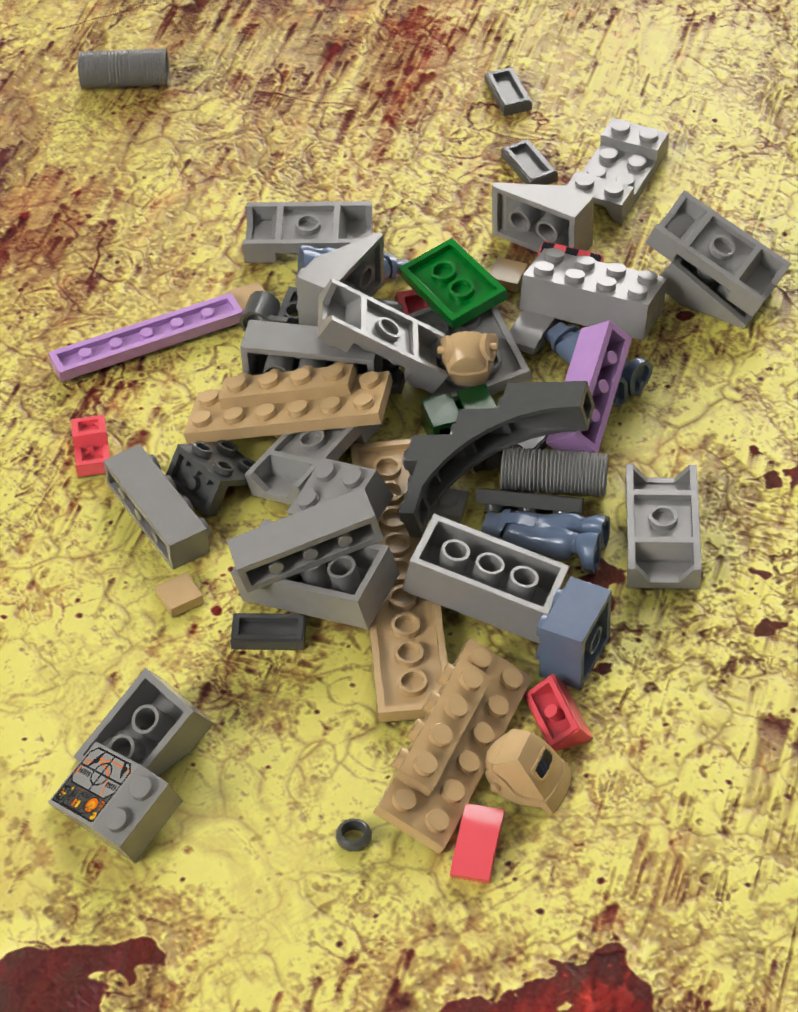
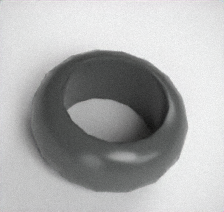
(353, 845)

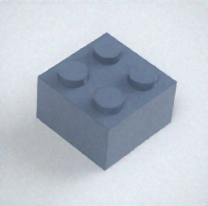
(574, 632)

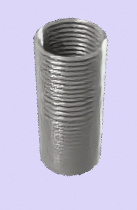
(126, 67)
(568, 472)

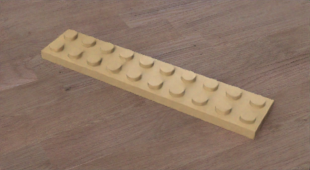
(407, 630)

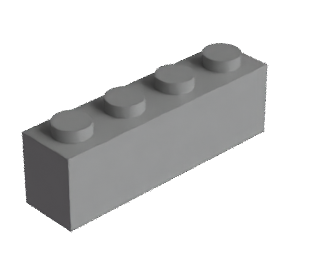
(157, 506)
(305, 540)

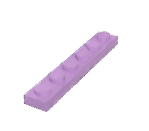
(145, 337)

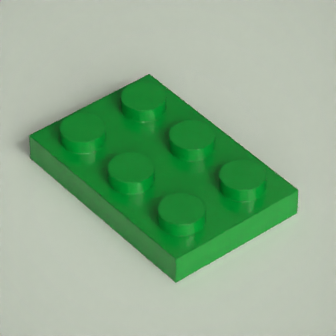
(453, 283)

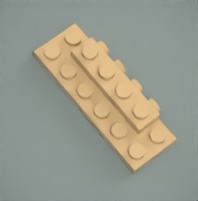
(289, 403)
(451, 745)

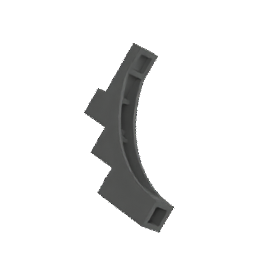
(521, 415)

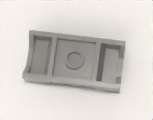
(622, 166)
(287, 225)
(719, 251)
(354, 317)
(294, 456)
(663, 530)

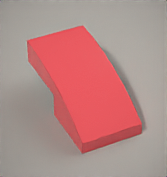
(90, 444)
(477, 843)

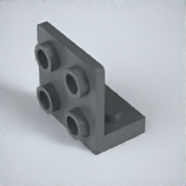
(206, 471)

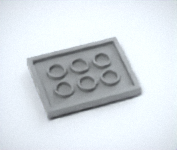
(508, 364)

